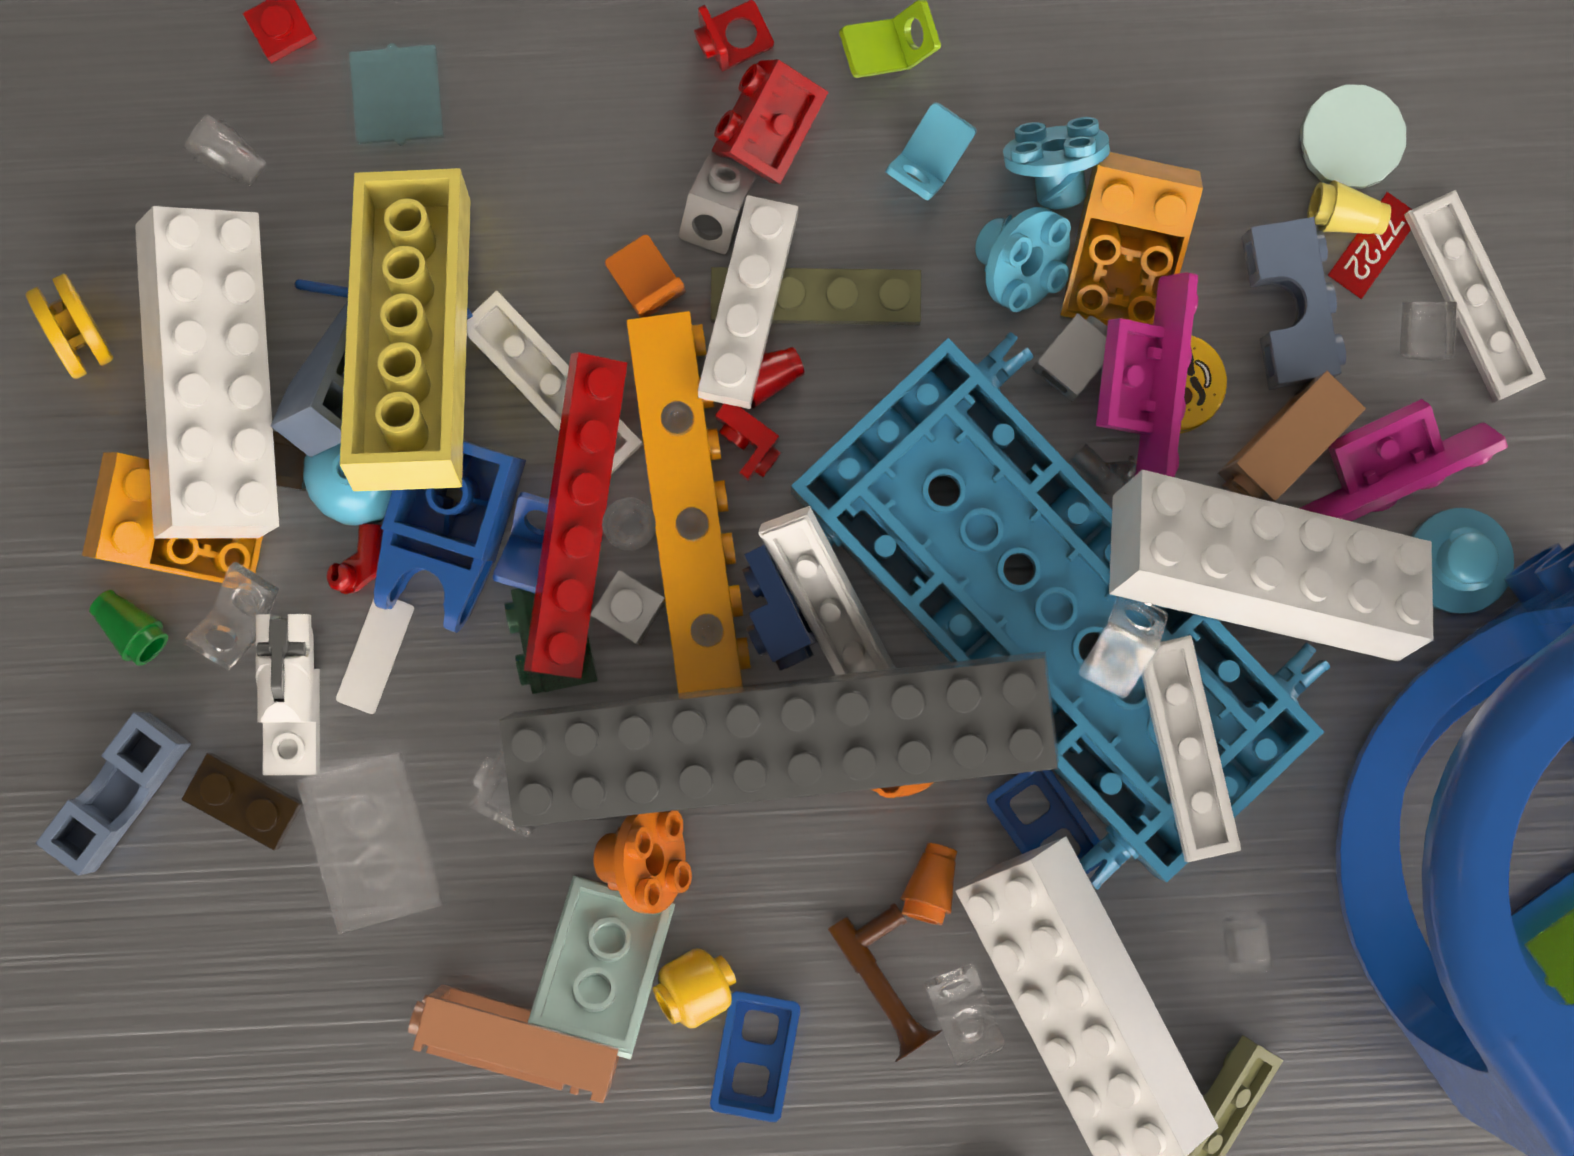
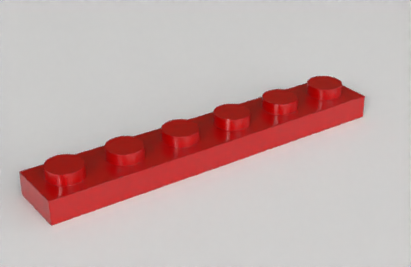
(575, 516)

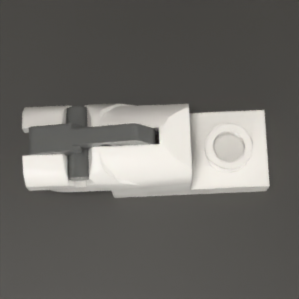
(288, 694)

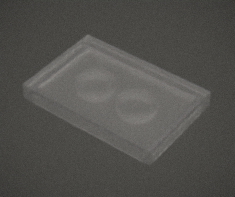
(369, 842)

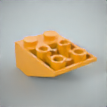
(1129, 237)
(123, 528)

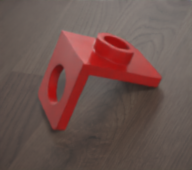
(713, 40)

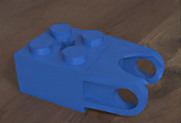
(450, 542)

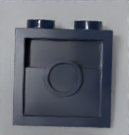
(779, 625)

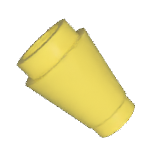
(1347, 210)

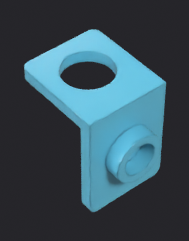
(932, 151)

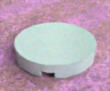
(1353, 136)

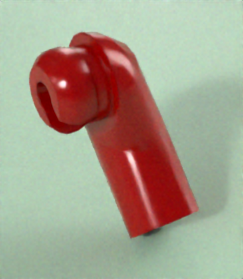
(361, 566)

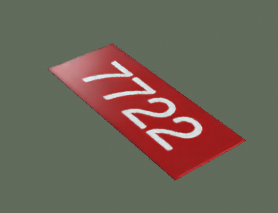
(1371, 252)

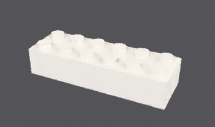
(206, 374)
(1270, 566)
(1086, 1005)

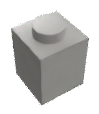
(1074, 356)
(628, 607)

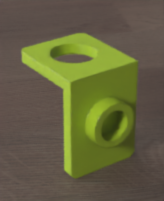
(888, 43)

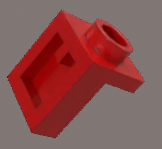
(744, 429)

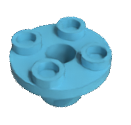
(1057, 158)
(1024, 257)
(1467, 559)

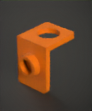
(644, 276)

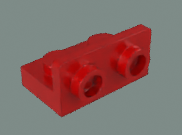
(769, 119)

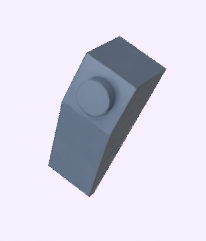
(314, 398)

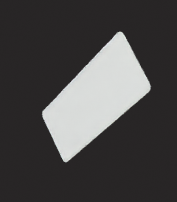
(374, 656)

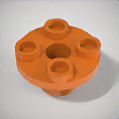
(645, 861)

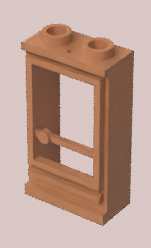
(501, 1040)

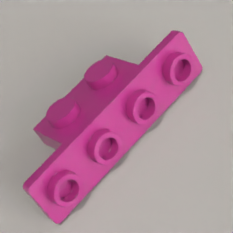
(1148, 374)
(1398, 458)

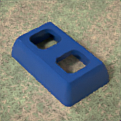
(1061, 814)
(773, 1056)

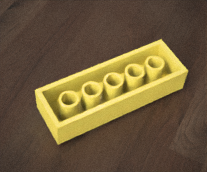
(406, 331)

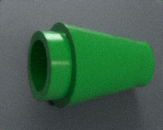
(129, 628)

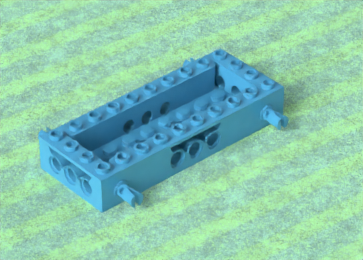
(951, 583)

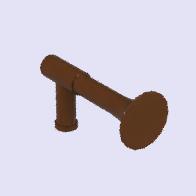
(855, 947)

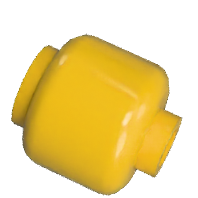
(694, 988)

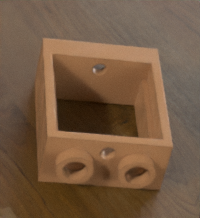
(1292, 439)

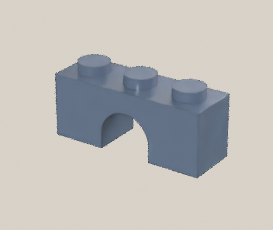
(1292, 258)
(100, 816)

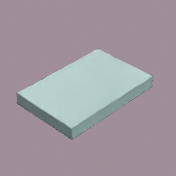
(600, 967)

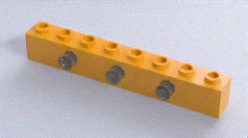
(687, 503)

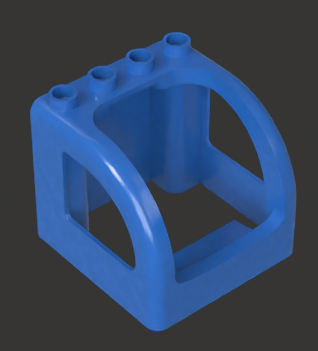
(1477, 995)

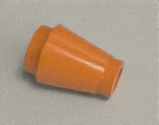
(931, 885)

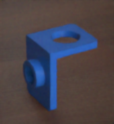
(522, 552)

